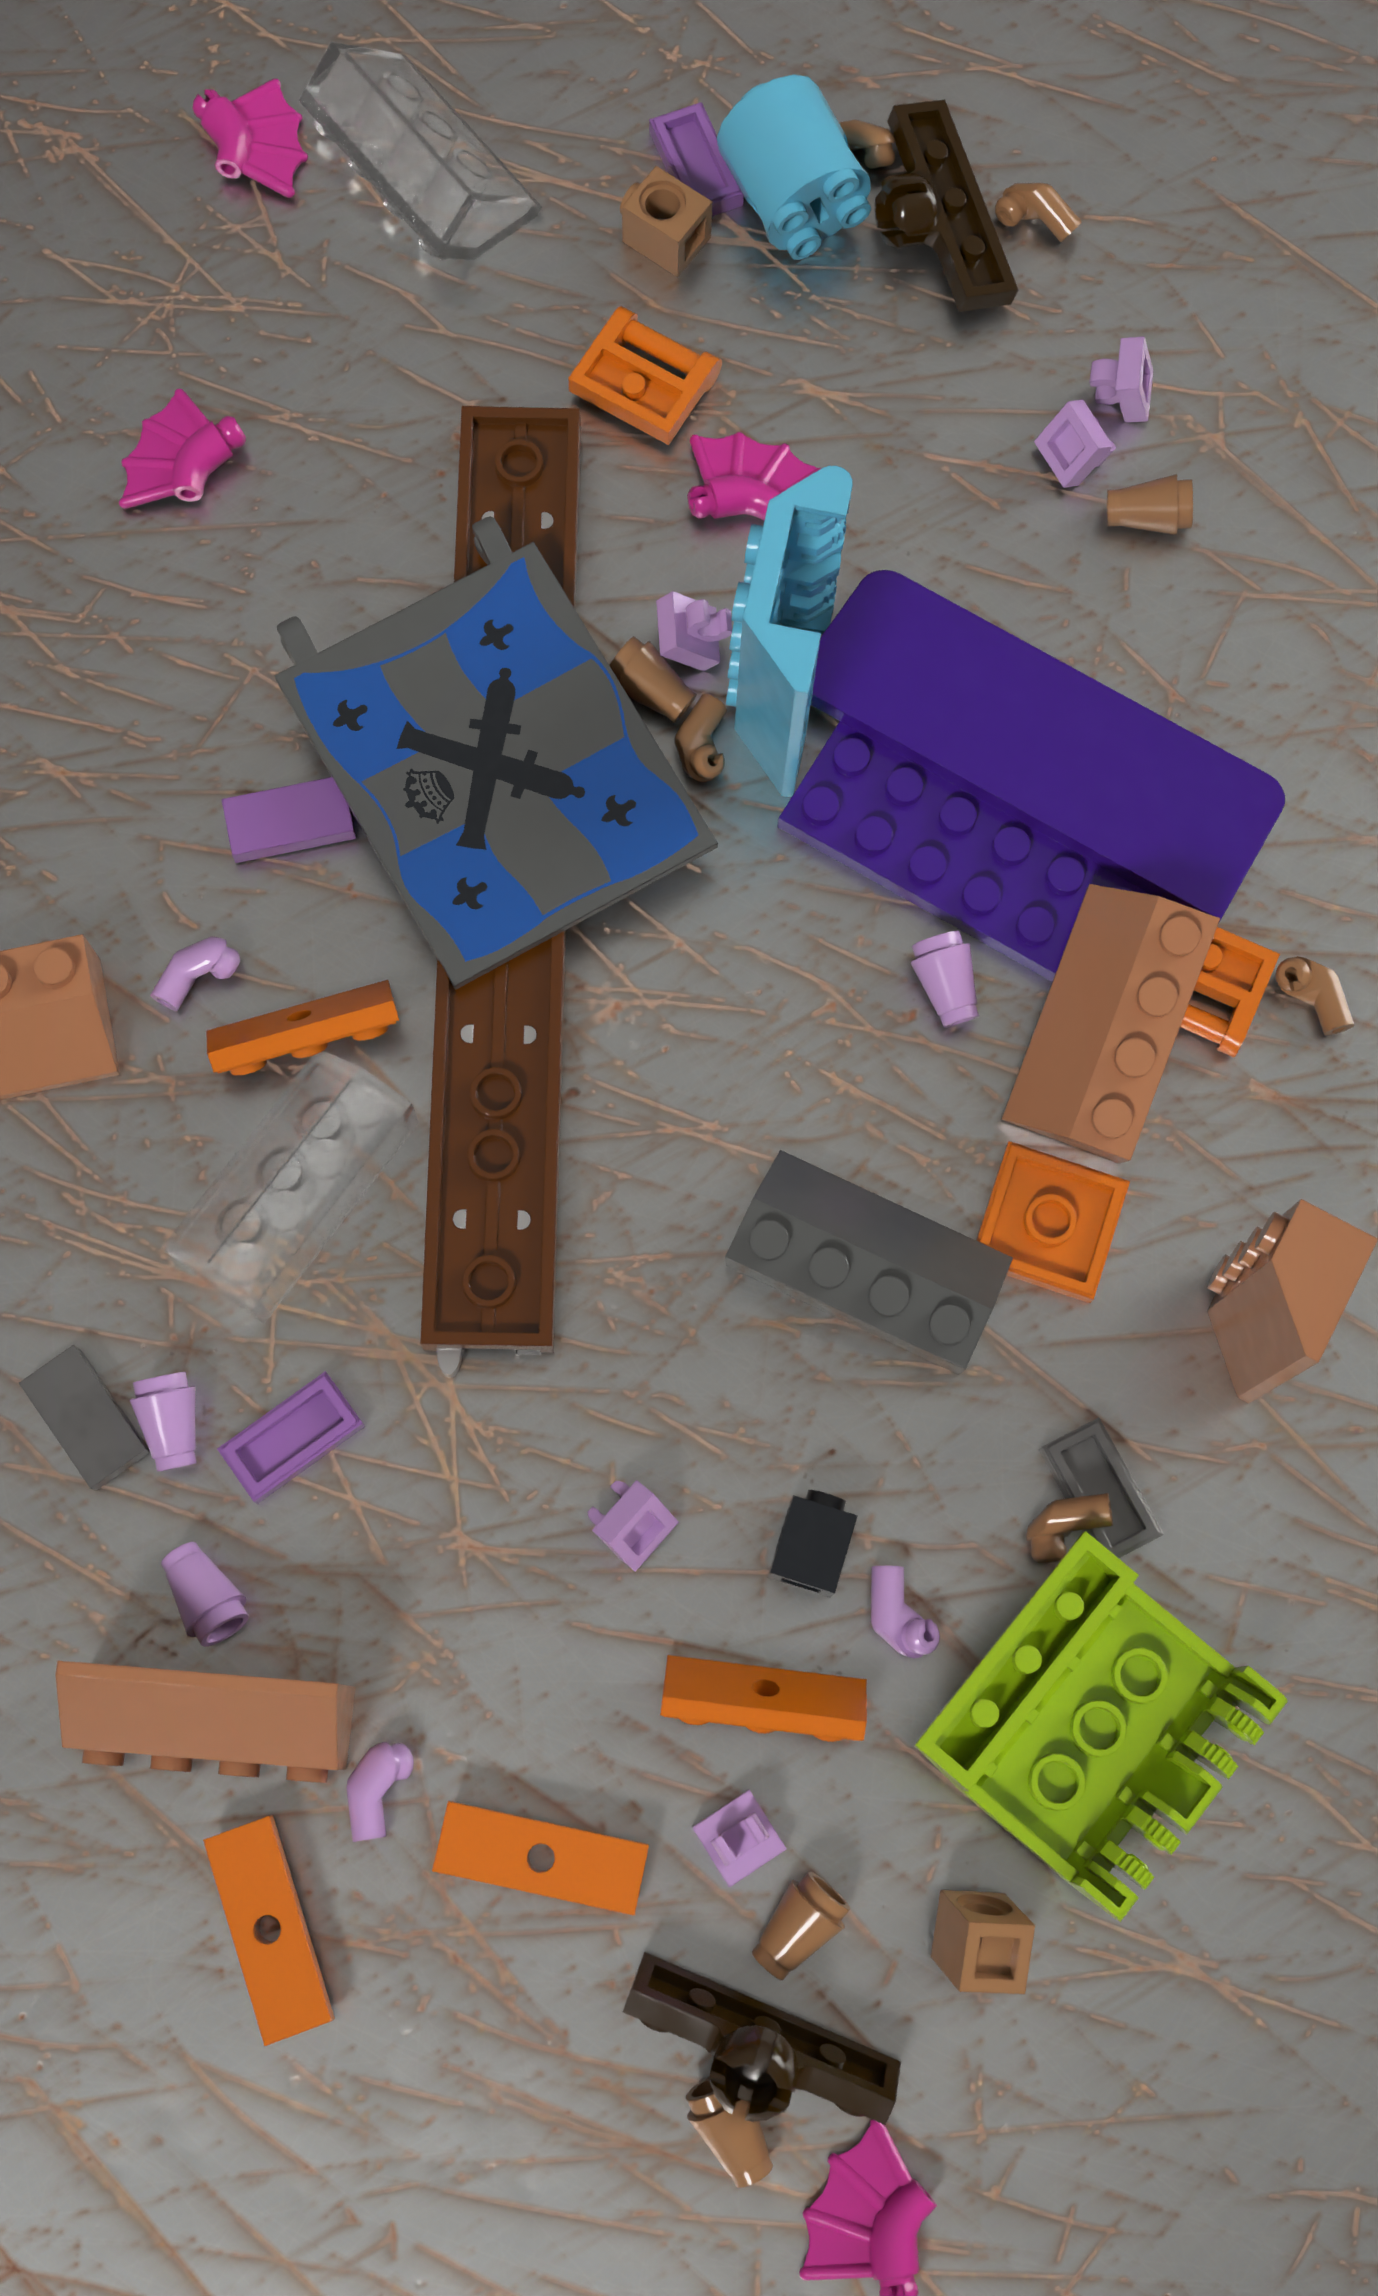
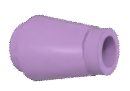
(947, 976)
(167, 1419)
(204, 1595)

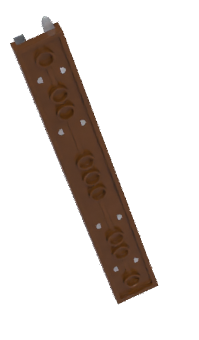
(501, 1034)

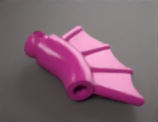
(254, 135)
(178, 453)
(741, 475)
(868, 2218)

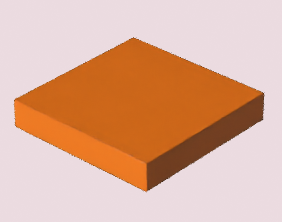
(1052, 1220)

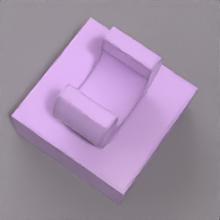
(1125, 380)
(1074, 443)
(691, 630)
(633, 1524)
(739, 1838)

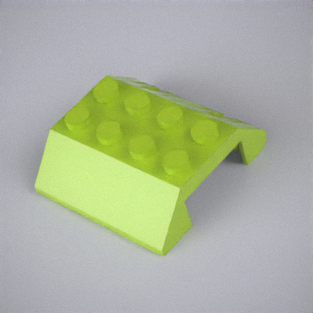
(1095, 1725)

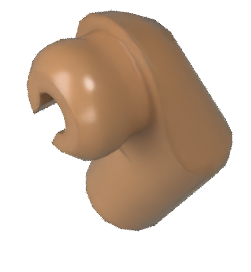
(874, 139)
(1033, 202)
(695, 742)
(1318, 988)
(1061, 1519)

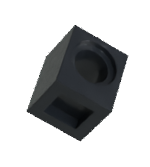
(813, 1543)

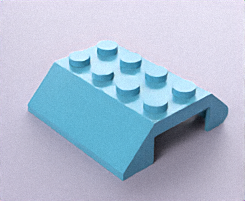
(781, 617)

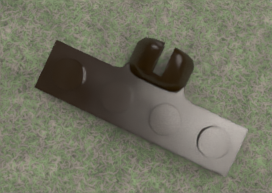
(943, 207)
(761, 2049)

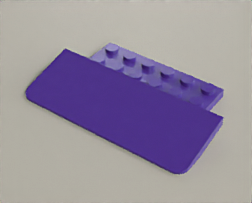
(1010, 779)

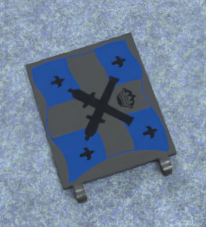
(493, 760)

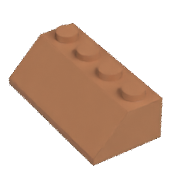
(53, 1018)
(1110, 1020)
(1284, 1295)
(204, 1717)

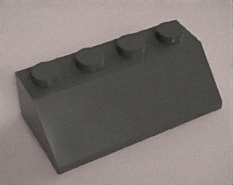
(869, 1262)

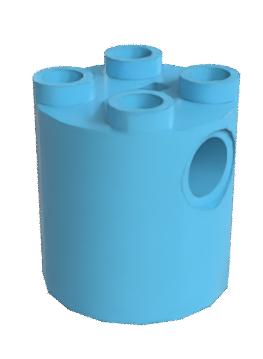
(794, 164)

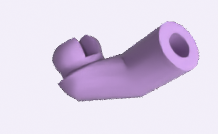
(191, 962)
(895, 1619)
(370, 1782)

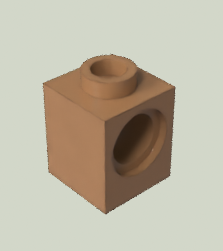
(685, 225)
(982, 1942)

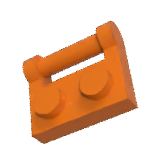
(636, 387)
(1237, 976)

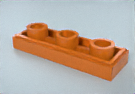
(302, 1029)
(765, 1698)
(496, 1850)
(281, 1973)

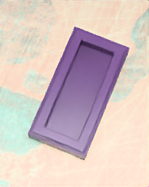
(692, 156)
(287, 819)
(291, 1437)

